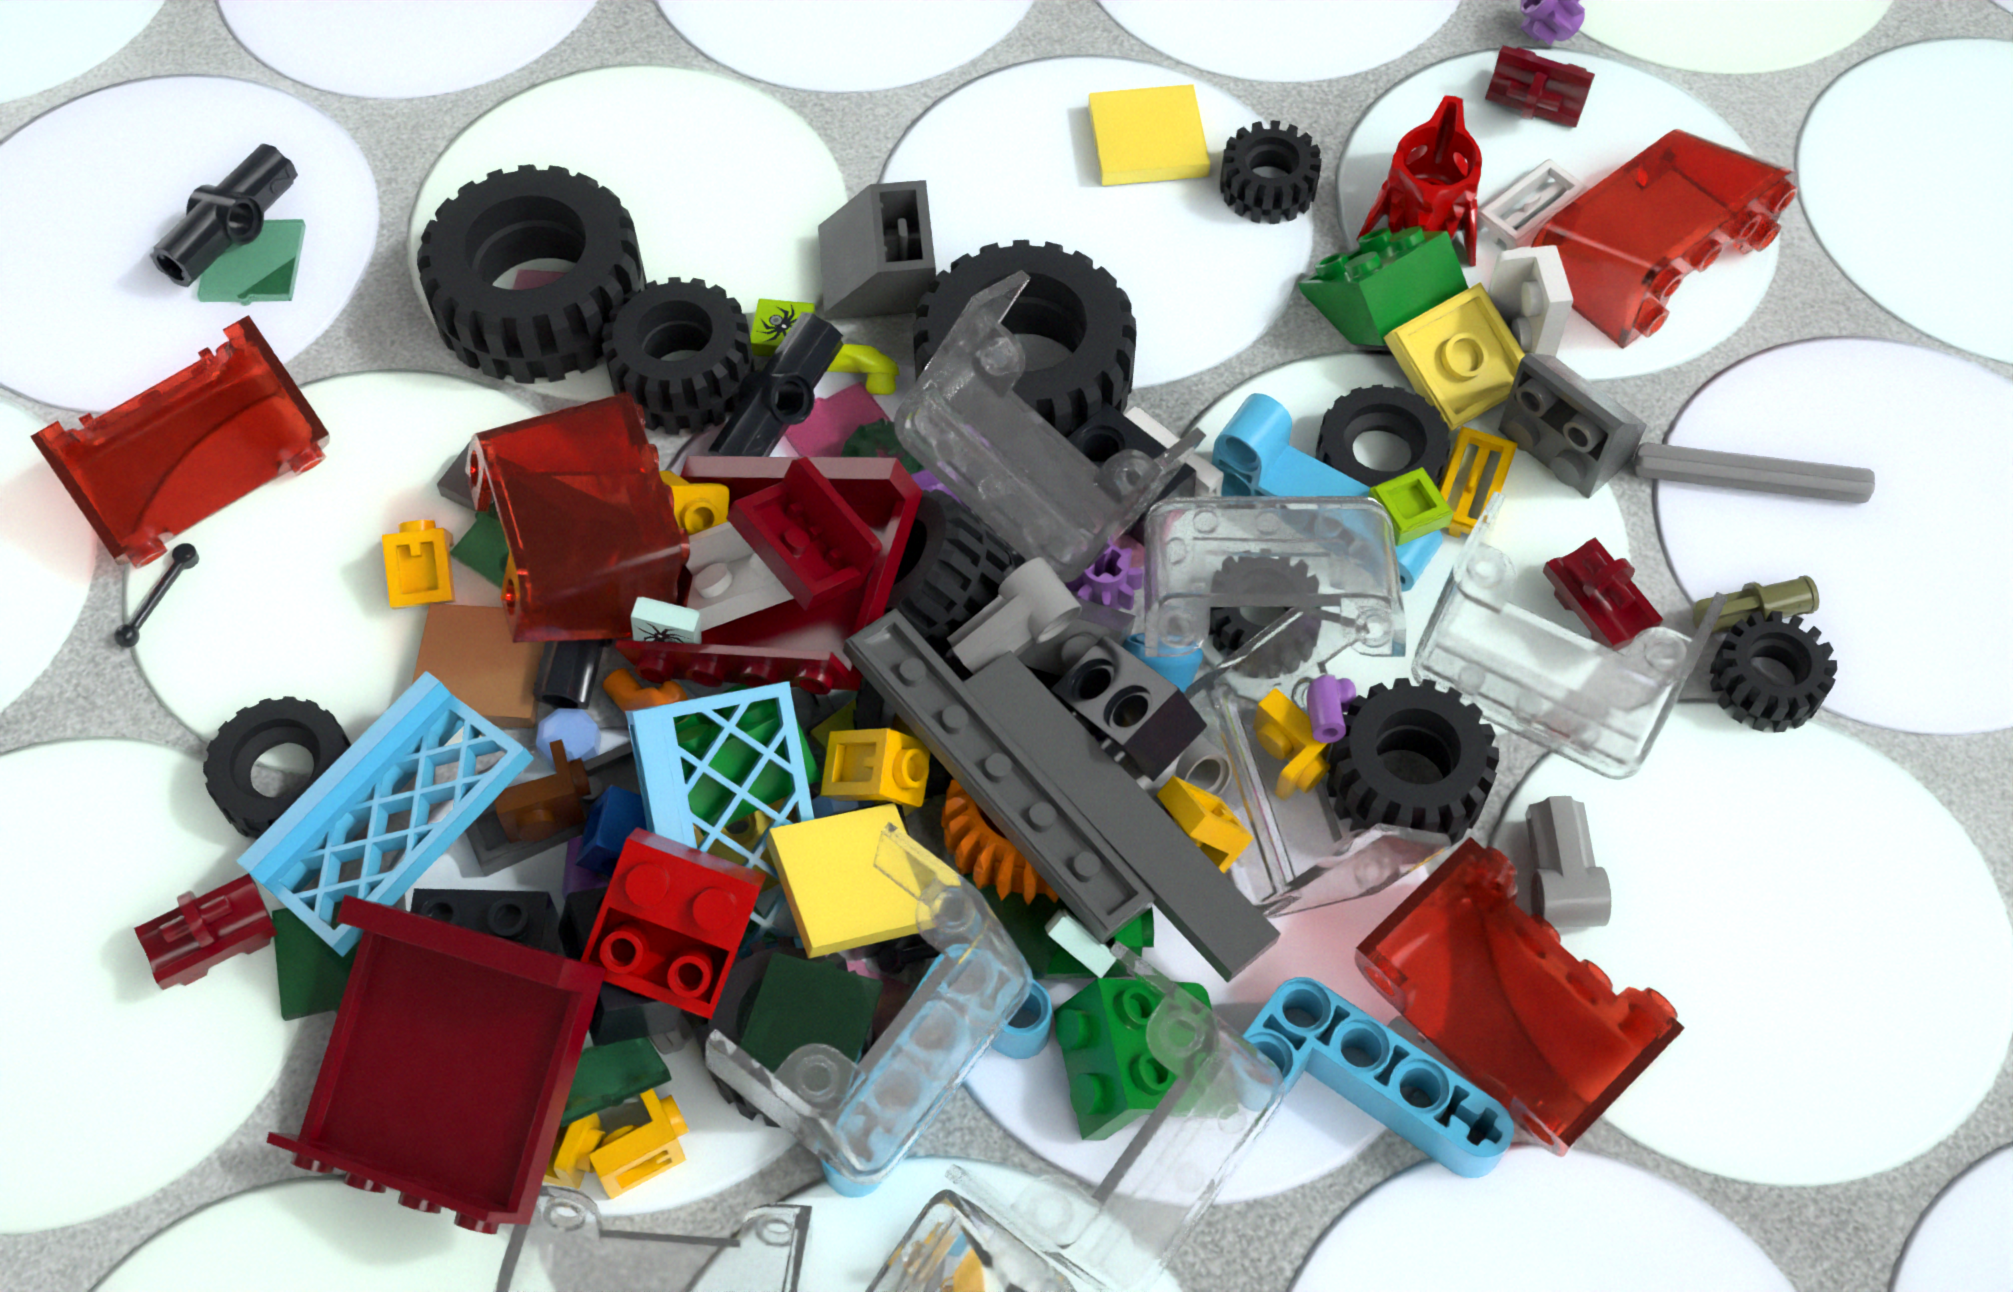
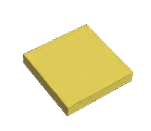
(1148, 134)
(1459, 356)
(833, 884)

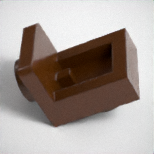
(546, 804)

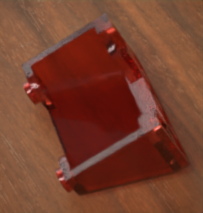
(186, 447)

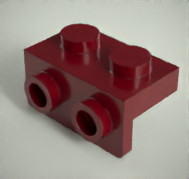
(807, 535)

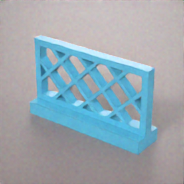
(364, 789)
(666, 791)

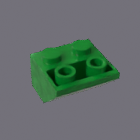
(1384, 282)
(736, 758)

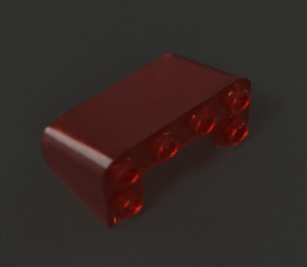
(1657, 223)
(579, 519)
(1513, 1000)

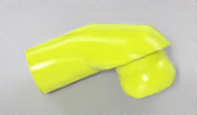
(868, 360)

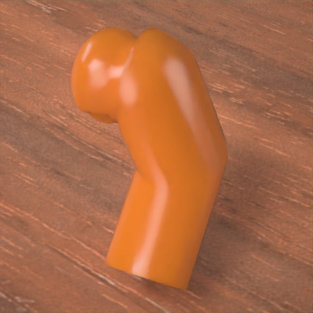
(630, 695)

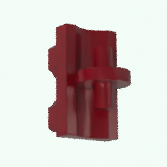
(1539, 86)
(1601, 594)
(206, 932)

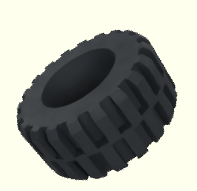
(517, 221)
(1060, 302)

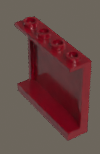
(785, 639)
(446, 1067)

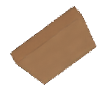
(480, 664)

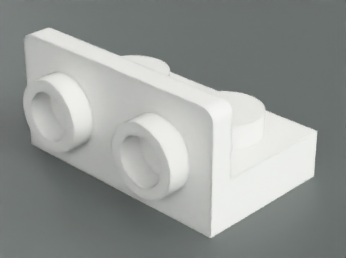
(1532, 296)
(729, 577)

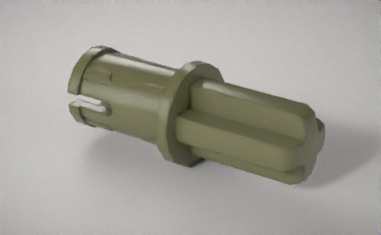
(1790, 596)

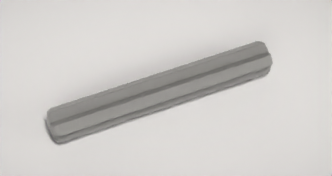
(1754, 472)

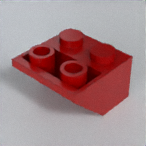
(672, 922)

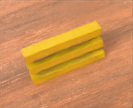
(1486, 443)

